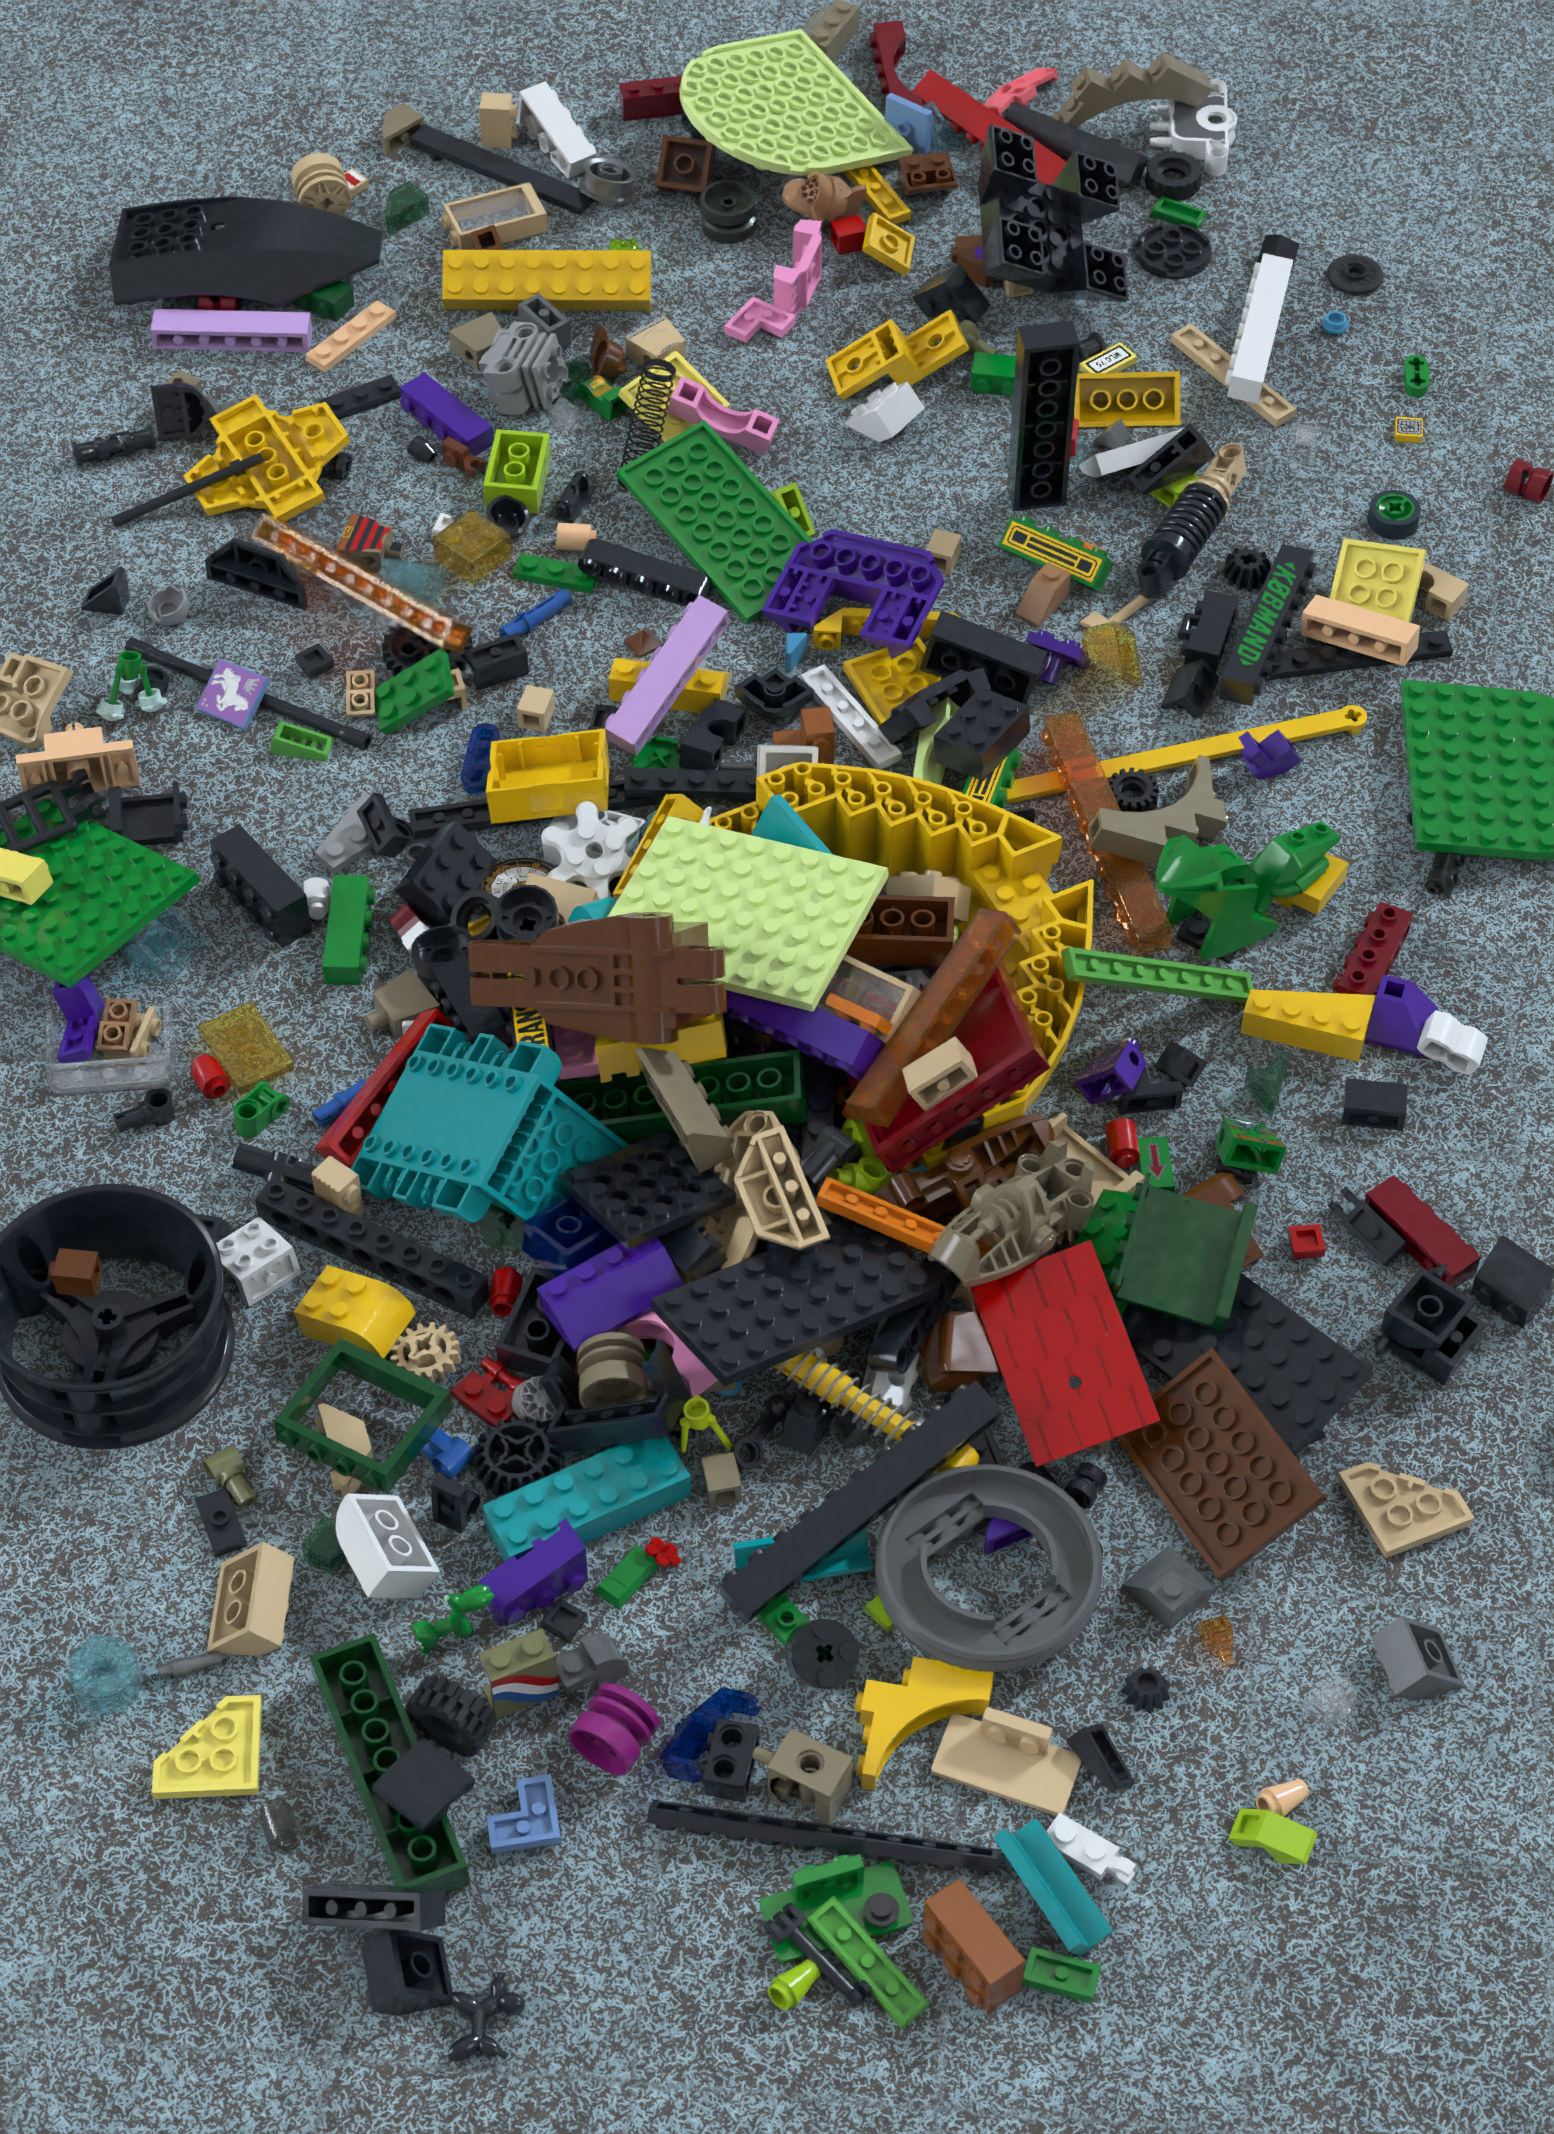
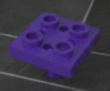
(1057, 653)

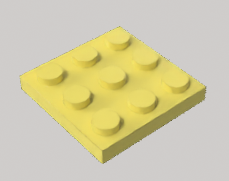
(673, 425)
(1379, 577)

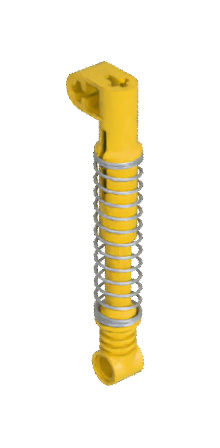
(838, 1389)

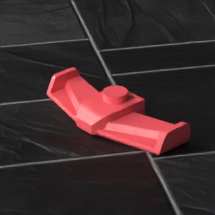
(1020, 89)

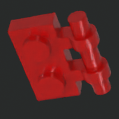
(483, 1398)

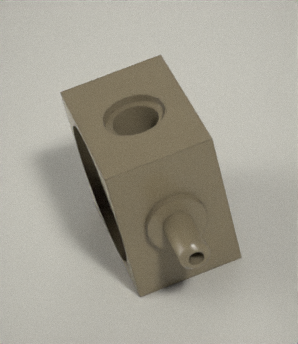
(819, 1770)

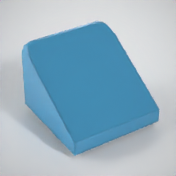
(794, 649)

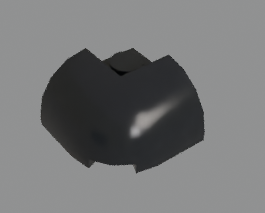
(774, 694)

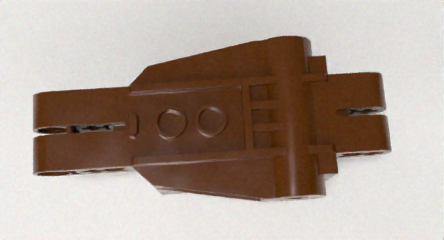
(607, 976)

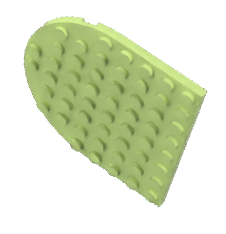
(785, 108)

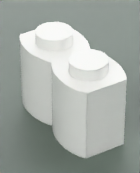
(1452, 1043)

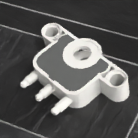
(1199, 131)

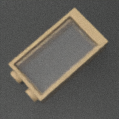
(513, 211)

